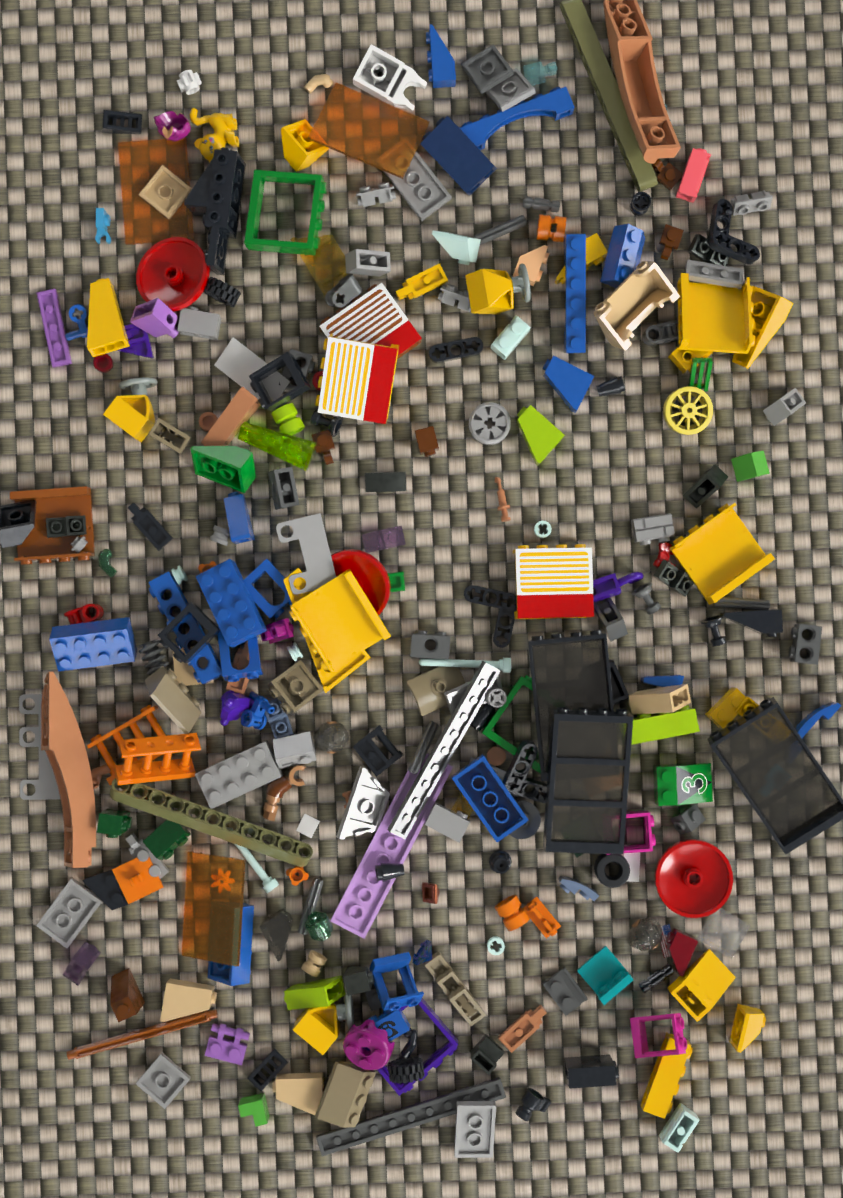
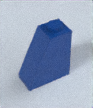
(567, 381)
(238, 518)

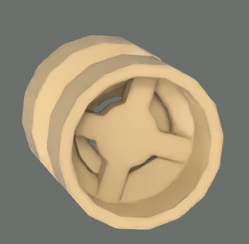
(314, 963)

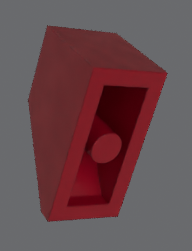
(680, 949)

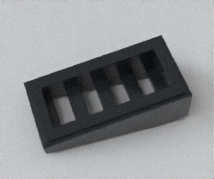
(114, 115)
(255, 1081)

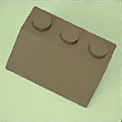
(173, 698)
(345, 1094)

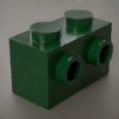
(114, 822)
(166, 839)

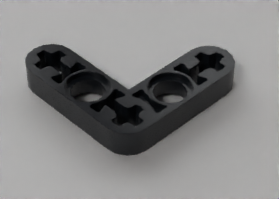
(718, 236)
(503, 610)
(521, 775)

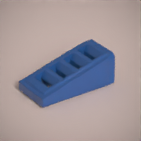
(663, 681)

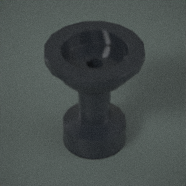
(333, 424)
(713, 623)
(500, 861)

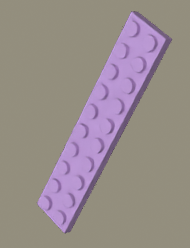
(366, 894)

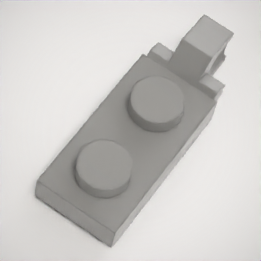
(139, 850)

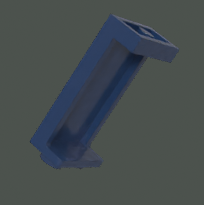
(457, 155)

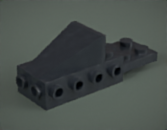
(218, 201)

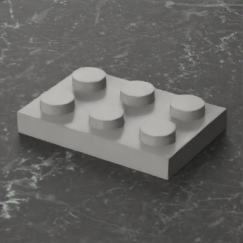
(69, 913)
(474, 1129)

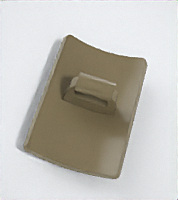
(430, 687)

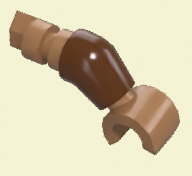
(277, 788)

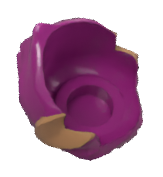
(172, 126)

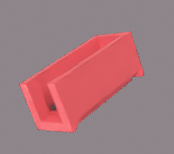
(693, 175)

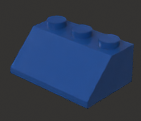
(623, 254)

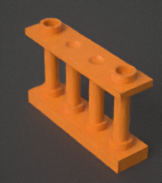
(98, 739)
(157, 770)

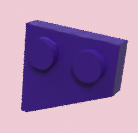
(138, 342)

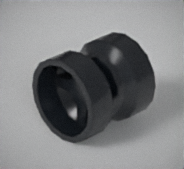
(640, 199)

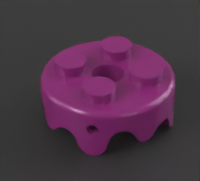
(367, 1036)

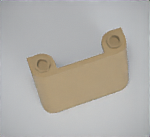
(633, 303)

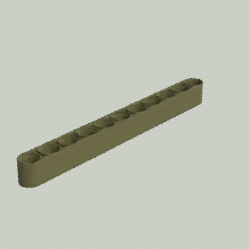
(607, 92)
(220, 819)

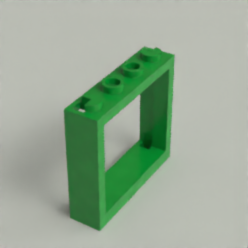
(255, 205)
(497, 738)

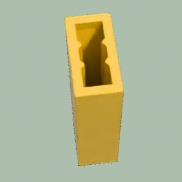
(105, 320)

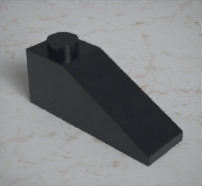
(762, 622)

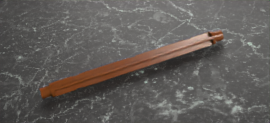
(142, 1034)

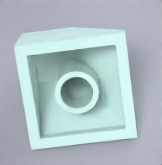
(459, 246)

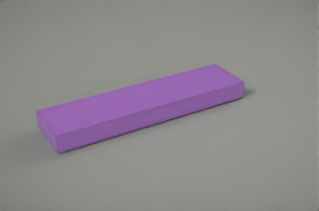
(54, 328)

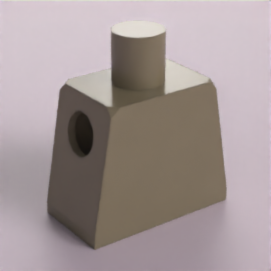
(170, 436)

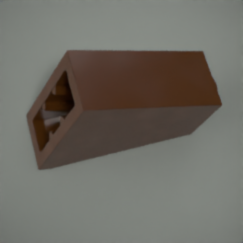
(125, 995)

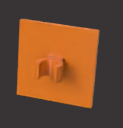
(135, 879)

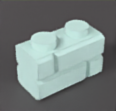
(510, 337)
(679, 1127)

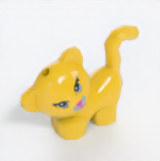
(223, 132)

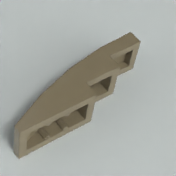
(455, 989)

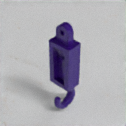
(610, 586)

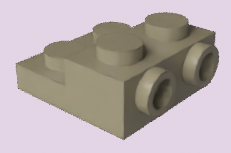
(295, 688)

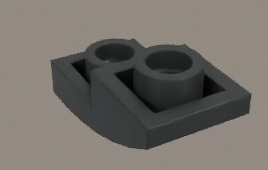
(700, 249)
(385, 482)
(66, 526)
(674, 578)

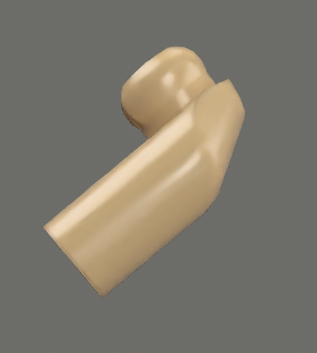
(323, 79)

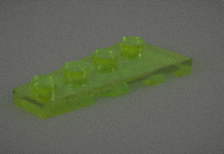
(281, 445)

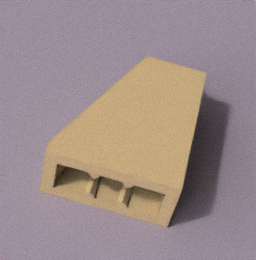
(659, 699)
(186, 998)
(300, 1090)

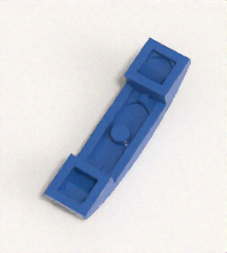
(825, 711)

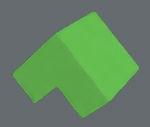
(750, 466)
(256, 1106)

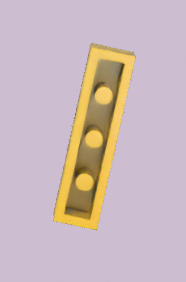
(665, 1079)

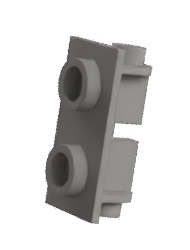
(382, 192)
(760, 202)
(451, 294)

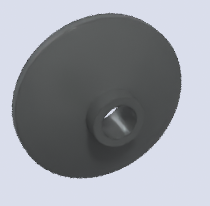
(530, 827)

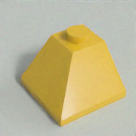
(297, 148)
(746, 1026)

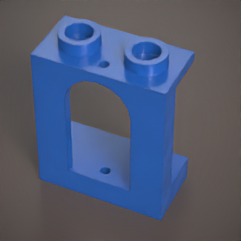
(270, 610)
(252, 671)
(391, 963)

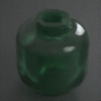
(319, 926)

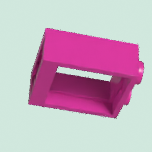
(648, 822)
(640, 1037)

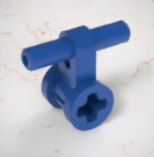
(83, 329)
(257, 712)

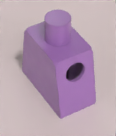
(155, 318)

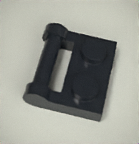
(373, 755)

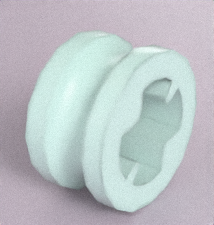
(548, 529)
(179, 574)
(294, 651)
(492, 950)

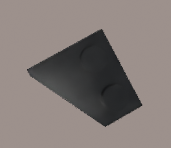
(107, 889)

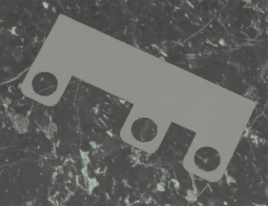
(314, 549)
(46, 786)

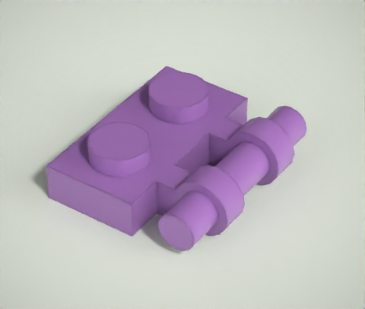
(227, 1049)

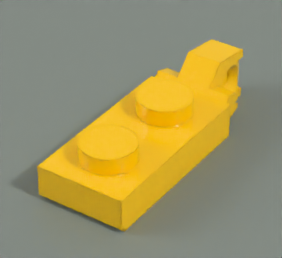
(422, 283)

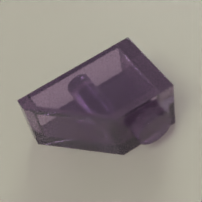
(81, 963)

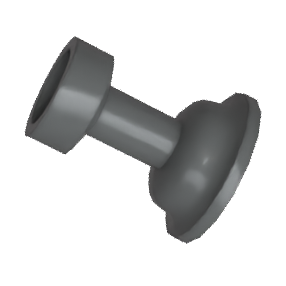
(643, 592)

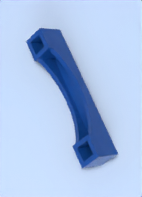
(554, 104)
(575, 293)

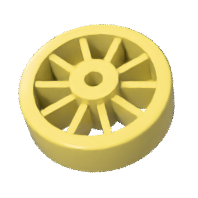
(688, 410)

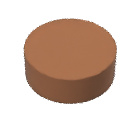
(207, 420)
(496, 756)

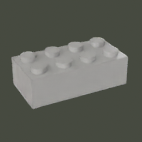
(238, 774)

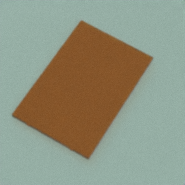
(369, 130)
(137, 166)
(213, 908)

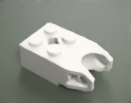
(392, 83)

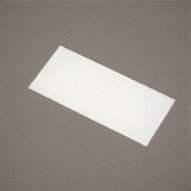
(240, 362)

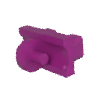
(278, 631)

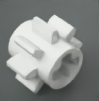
(189, 82)

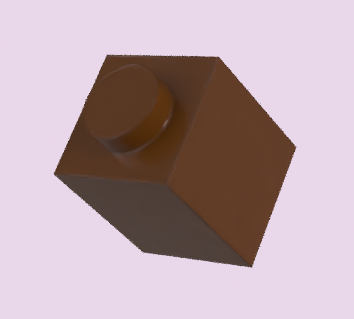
(427, 441)

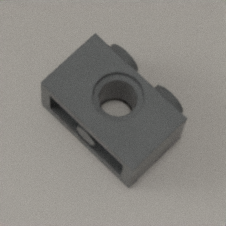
(283, 488)
(418, 645)

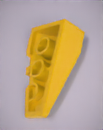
(768, 315)

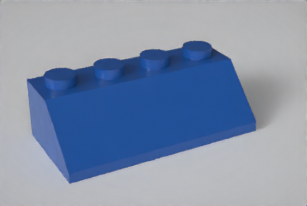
(239, 974)

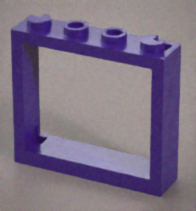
(434, 1060)

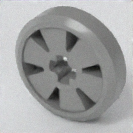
(498, 415)

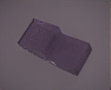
(383, 539)

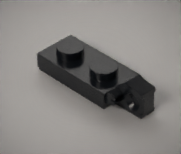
(150, 527)

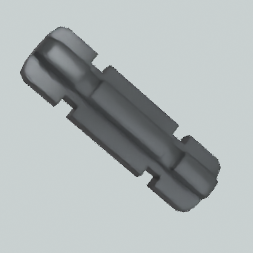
(541, 204)

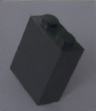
(590, 1071)

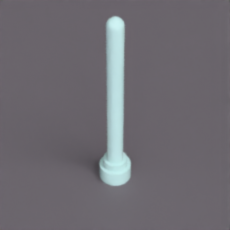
(503, 664)
(268, 882)

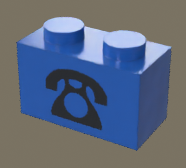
(393, 1022)

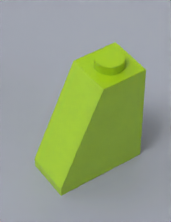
(538, 433)
(314, 993)

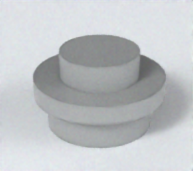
(78, 544)

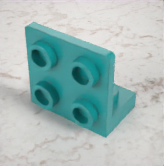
(605, 974)

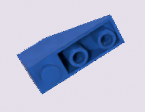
(441, 61)

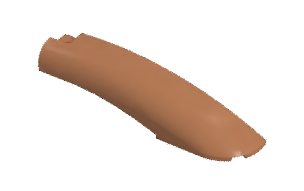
(638, 80)
(72, 772)

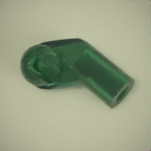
(104, 563)

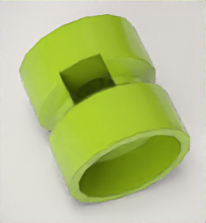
(287, 419)

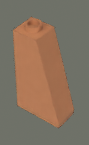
(229, 423)

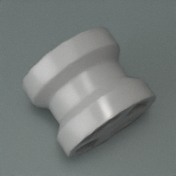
(220, 535)
(498, 699)

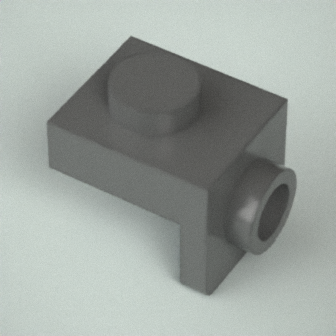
(688, 819)

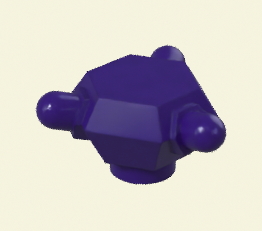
(233, 706)

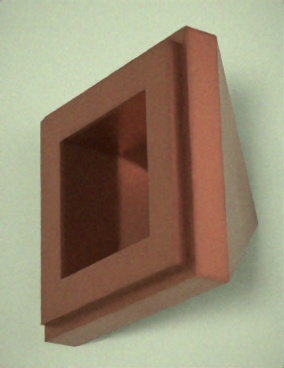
(430, 893)

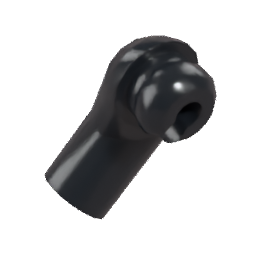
(411, 1043)

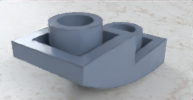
(279, 721)
(573, 885)

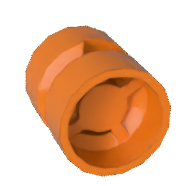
(544, 228)
(513, 915)

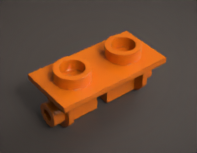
(542, 917)

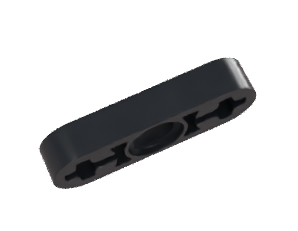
(468, 341)

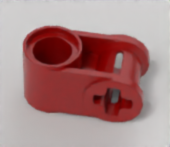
(82, 615)

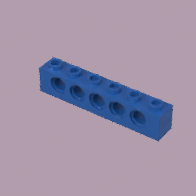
(157, 589)

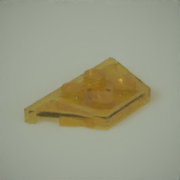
(327, 265)

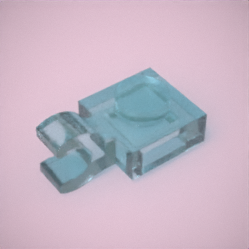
(536, 73)

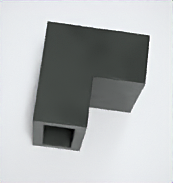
(486, 1054)

